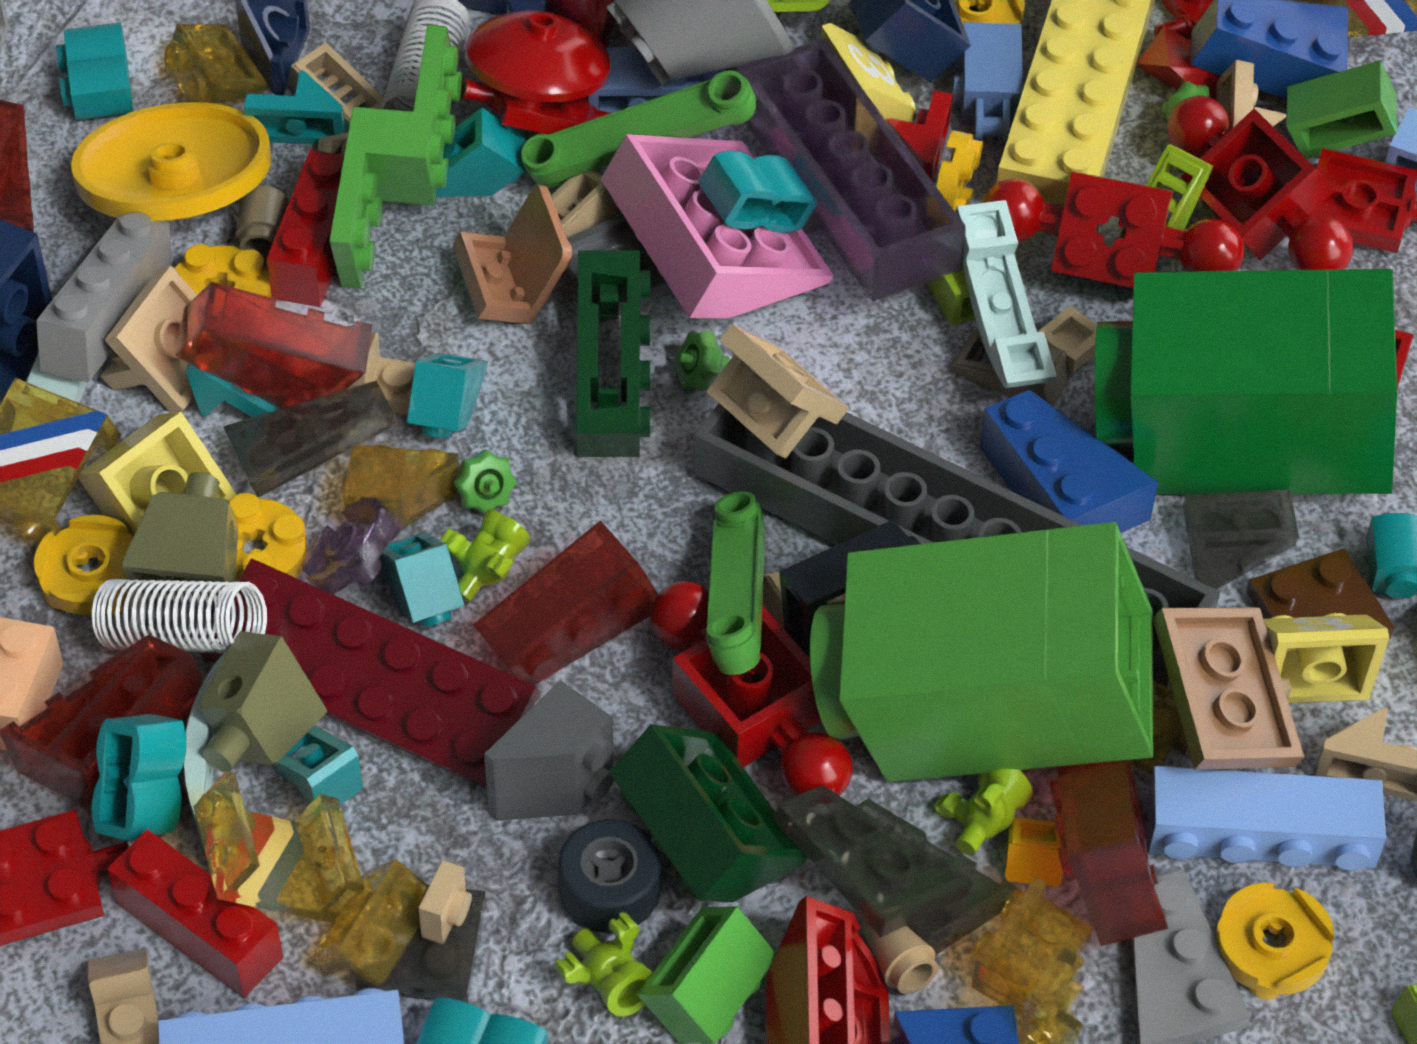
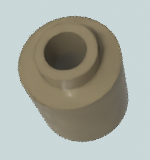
(260, 218)

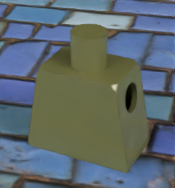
(185, 537)
(258, 703)

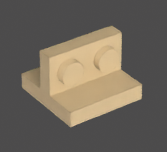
(147, 341)
(771, 392)

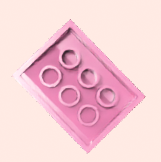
(702, 259)

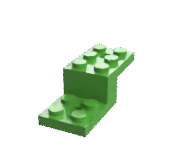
(395, 157)

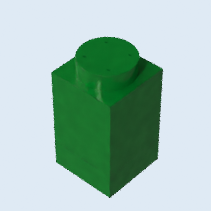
(1254, 381)

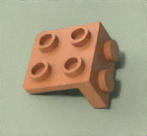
(516, 272)

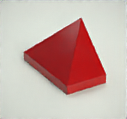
(1170, 62)

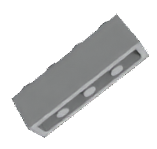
(98, 295)

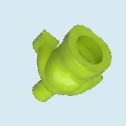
(489, 555)
(989, 809)
(608, 966)

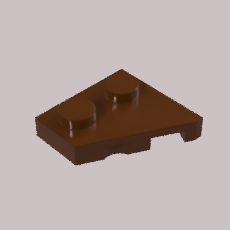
(1317, 589)

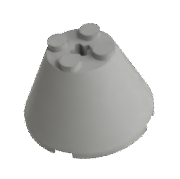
(699, 35)

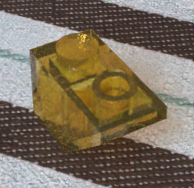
(402, 479)

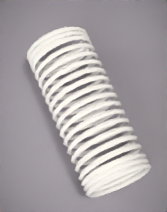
(415, 29)
(137, 600)

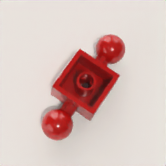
(1260, 184)
(1140, 210)
(755, 708)

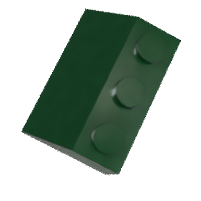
(704, 813)

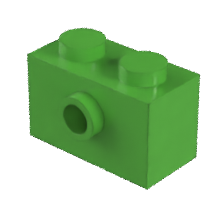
(1342, 109)
(708, 975)

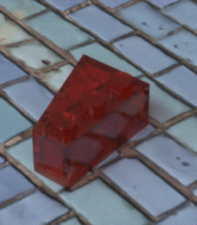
(270, 349)
(62, 740)

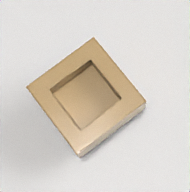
(1074, 335)
(444, 902)

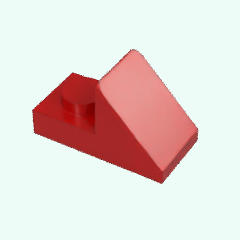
(928, 135)

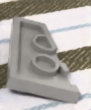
(1181, 976)

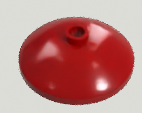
(537, 57)

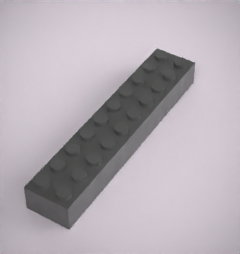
(860, 476)

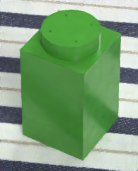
(989, 654)

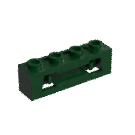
(612, 428)

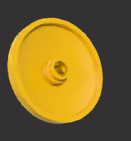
(171, 161)

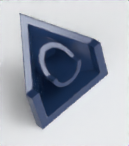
(273, 36)

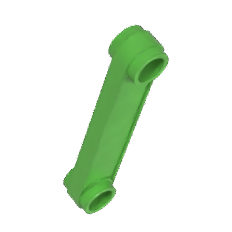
(672, 115)
(736, 583)

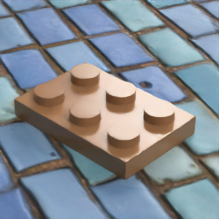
(1227, 688)

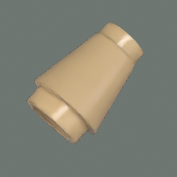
(902, 958)

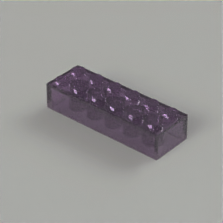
(868, 186)

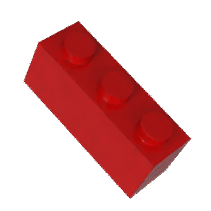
(301, 253)
(182, 907)

